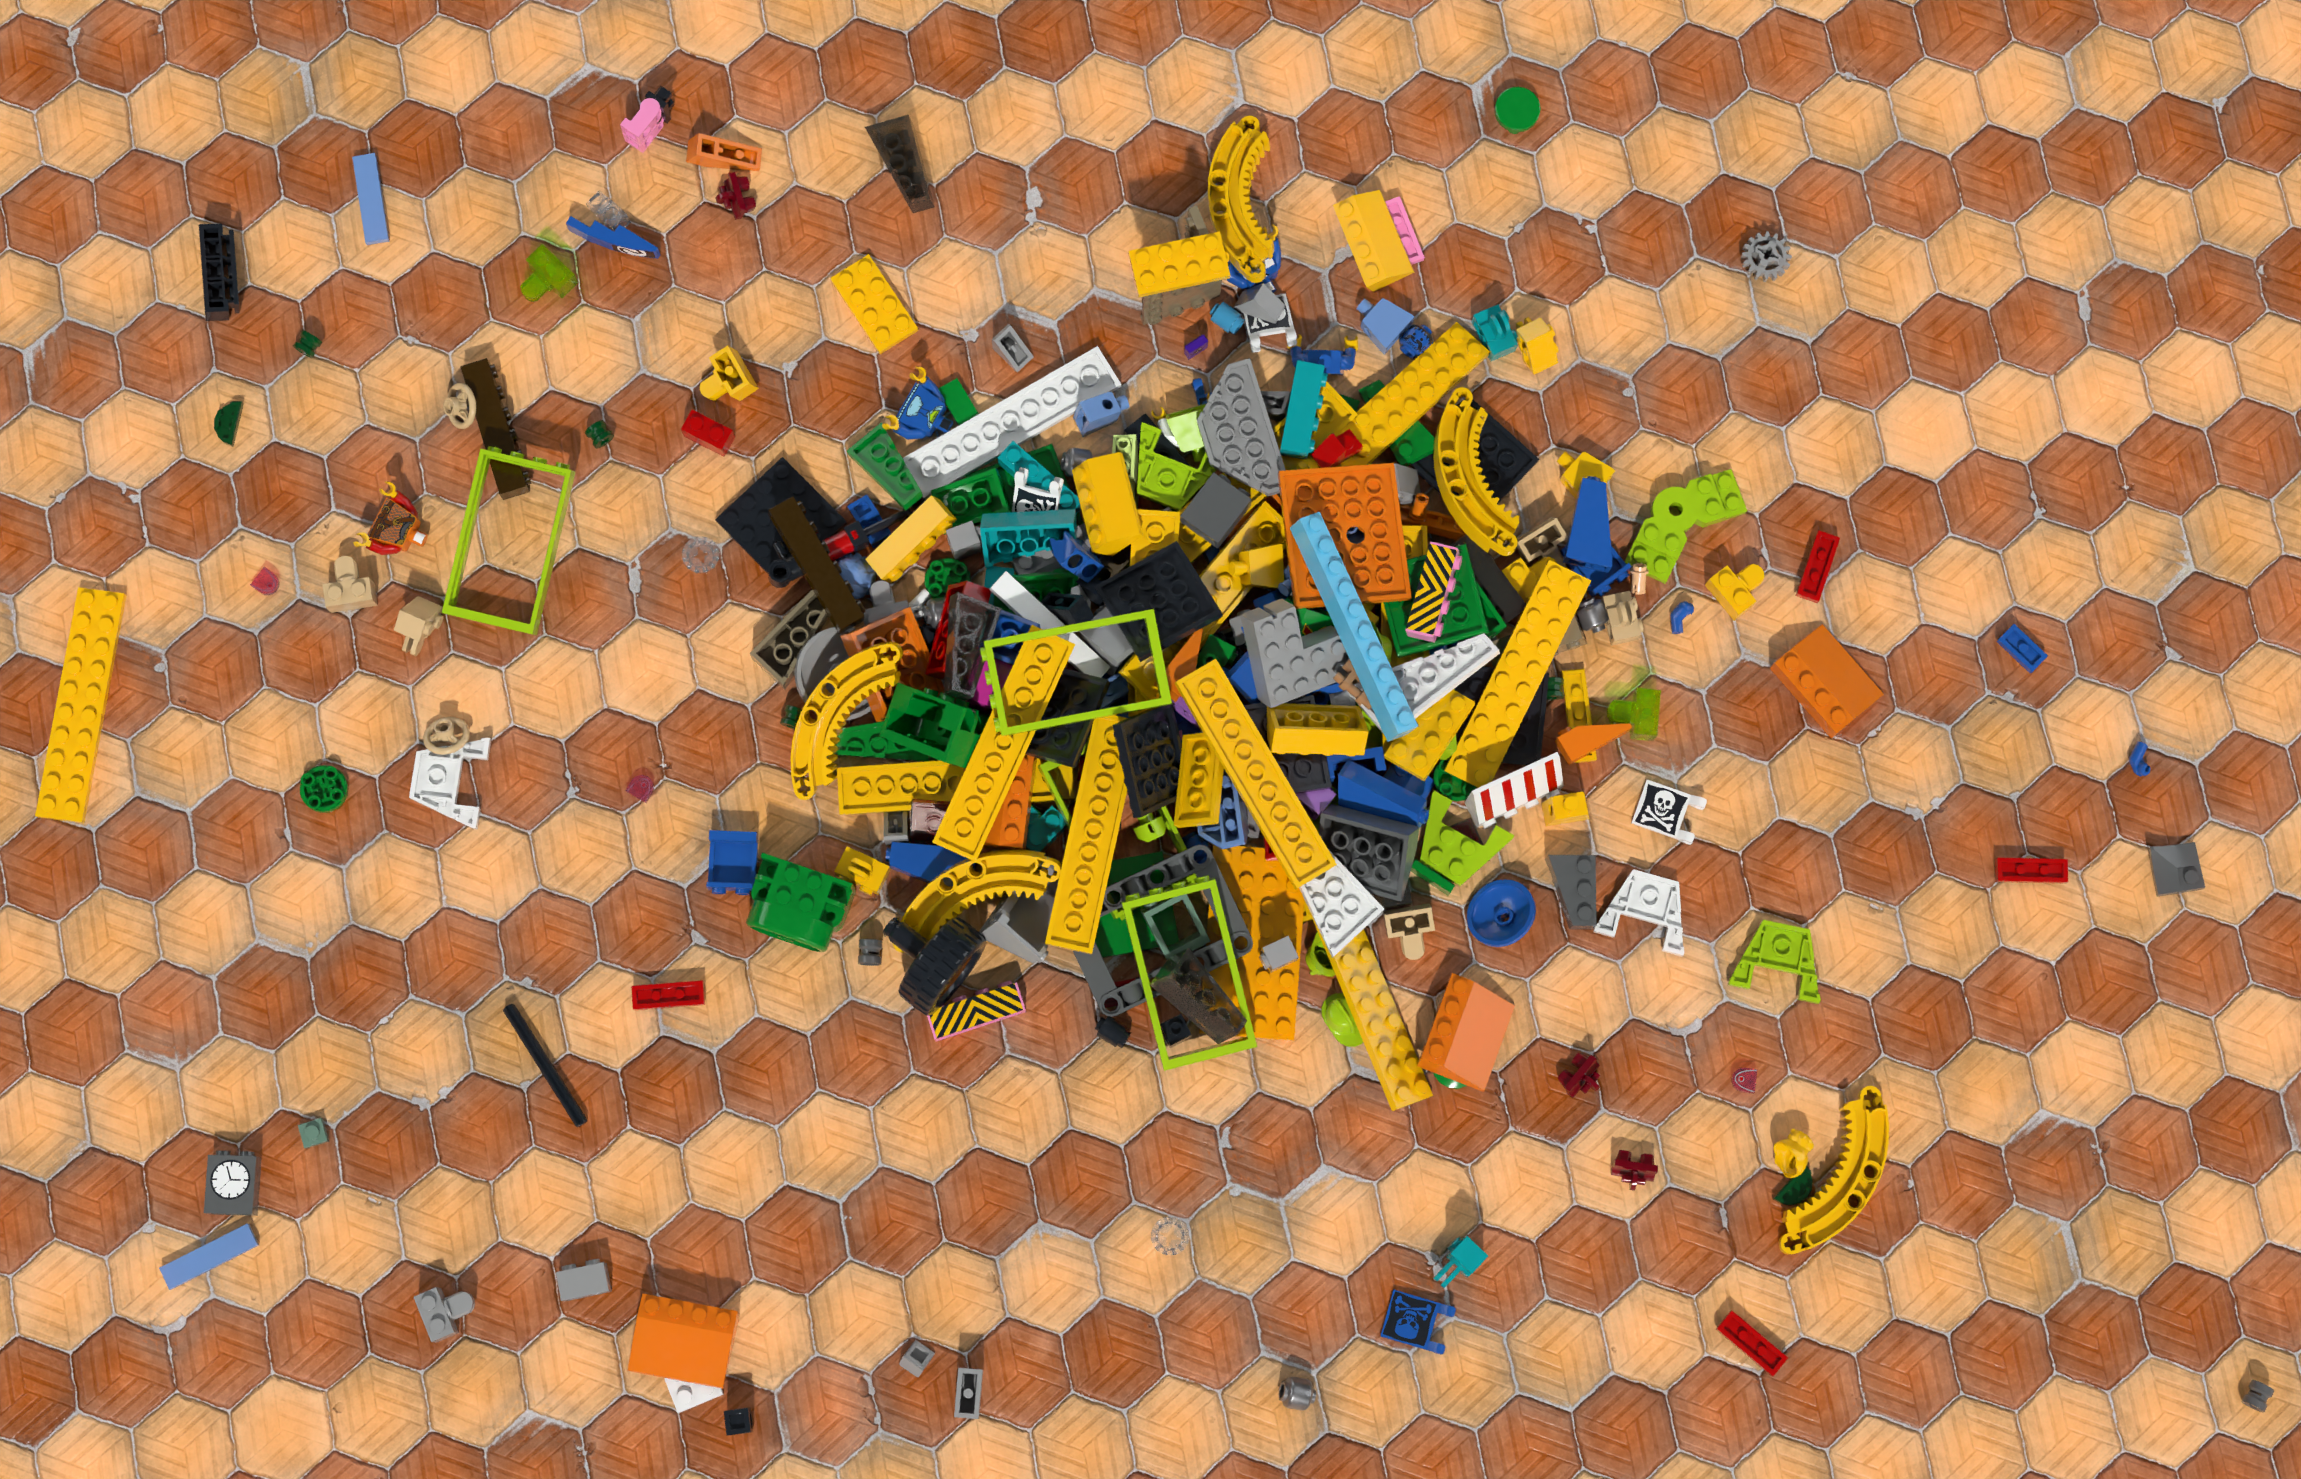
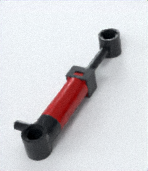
(849, 540)

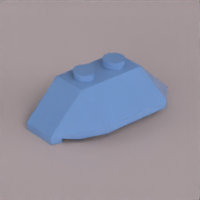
(1233, 822)

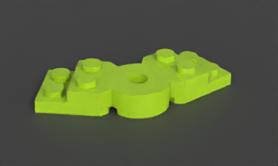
(1702, 503)

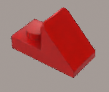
(1336, 449)

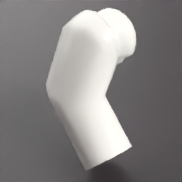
(918, 603)

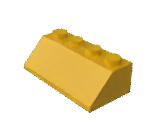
(1373, 239)
(1107, 503)
(1316, 729)

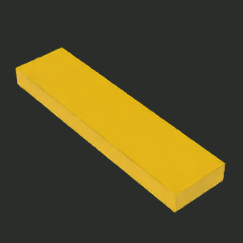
(1577, 703)

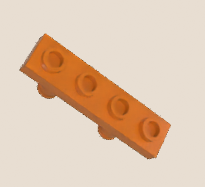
(1436, 523)

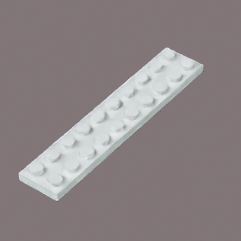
(1011, 420)

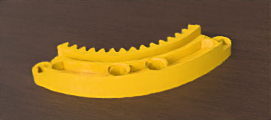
(1234, 166)
(1474, 507)
(816, 740)
(1002, 872)
(1829, 1209)

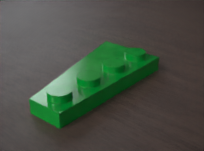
(1412, 444)
(884, 464)
(866, 742)

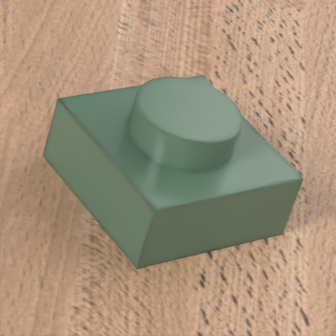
(313, 1133)

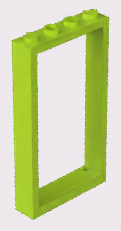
(467, 531)
(1157, 658)
(1044, 769)
(1209, 1052)

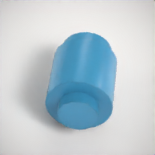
(1226, 317)

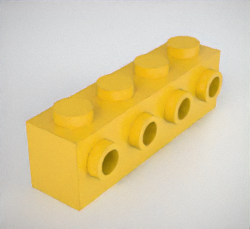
(911, 539)

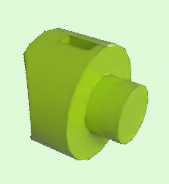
(1157, 824)

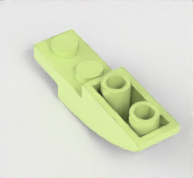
(1128, 446)

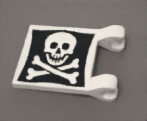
(1258, 327)
(1034, 499)
(1663, 810)

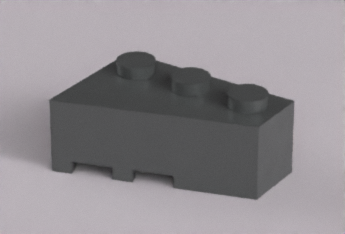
(1576, 886)

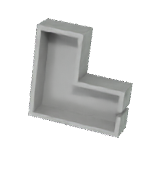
(1285, 662)

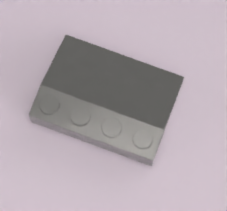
(1371, 848)

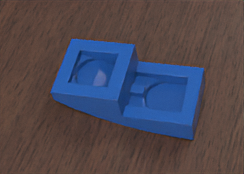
(867, 514)

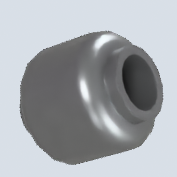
(1073, 458)
(933, 611)
(1592, 615)
(1297, 1393)

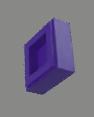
(1196, 347)

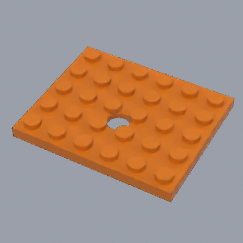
(1347, 499)

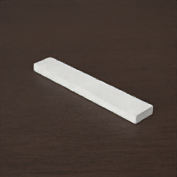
(1028, 607)

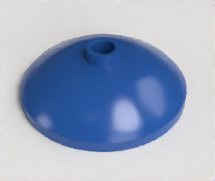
(1493, 905)

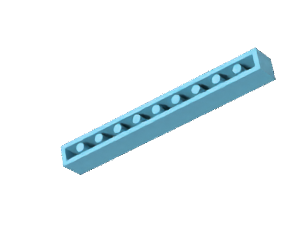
(1353, 626)

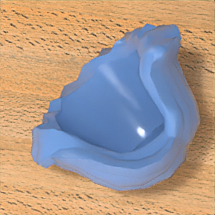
(858, 573)

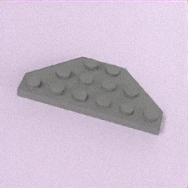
(1240, 432)

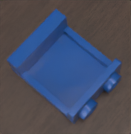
(1600, 580)
(1242, 680)
(1372, 757)
(732, 861)

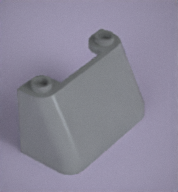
(1022, 923)

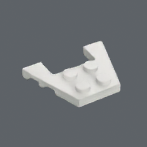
(438, 780)
(1650, 900)

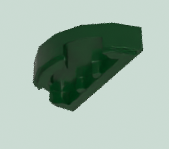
(227, 422)
(1795, 1189)

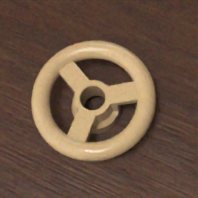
(457, 405)
(444, 732)

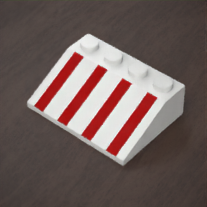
(1515, 791)

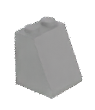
(1107, 642)

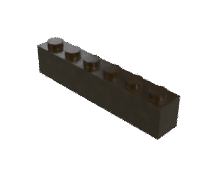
(494, 426)
(816, 564)

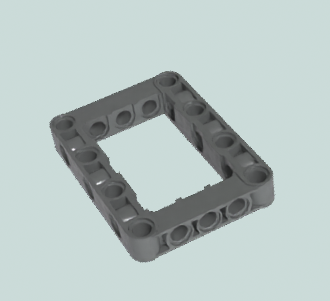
(1214, 955)

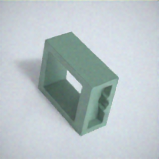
(1192, 942)

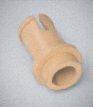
(1639, 578)

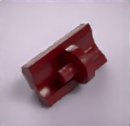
(732, 196)
(1584, 1078)
(1634, 1172)

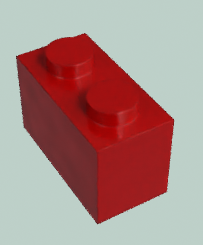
(708, 433)

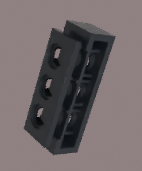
(212, 272)

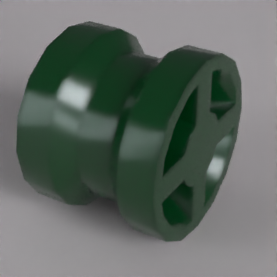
(307, 344)
(599, 434)
(1555, 688)
(791, 717)

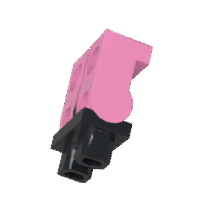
(649, 119)

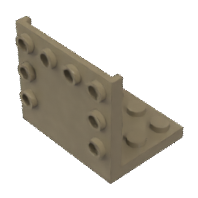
(1175, 301)

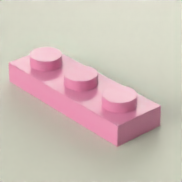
(1405, 230)

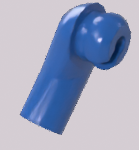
(1678, 614)
(2136, 760)

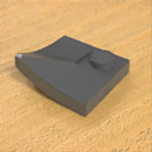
(2176, 869)

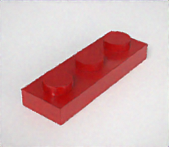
(1817, 566)
(2031, 870)
(668, 995)
(1751, 1343)

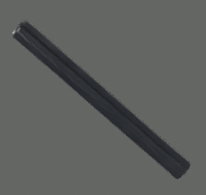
(545, 1065)

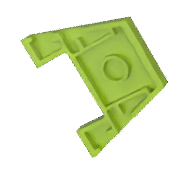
(1164, 478)
(1453, 853)
(1780, 949)

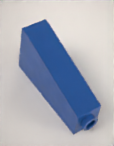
(1590, 531)
(1378, 796)
(922, 861)

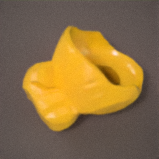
(1792, 1153)

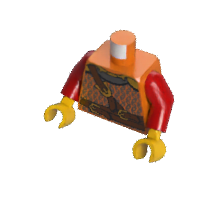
(394, 526)

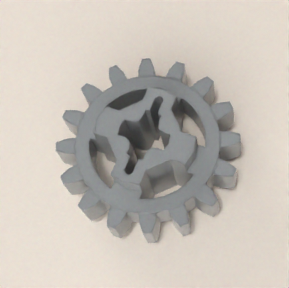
(1756, 252)

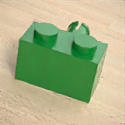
(1217, 649)

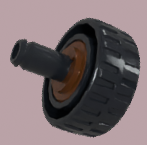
(938, 963)

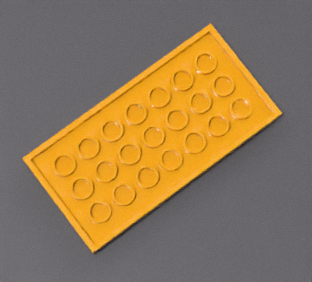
(1270, 913)

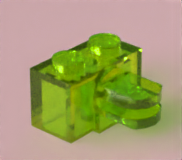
(547, 275)
(1640, 713)

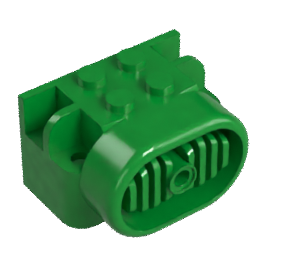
(934, 724)
(798, 903)

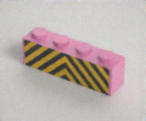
(1433, 591)
(977, 1011)

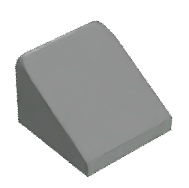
(916, 1358)

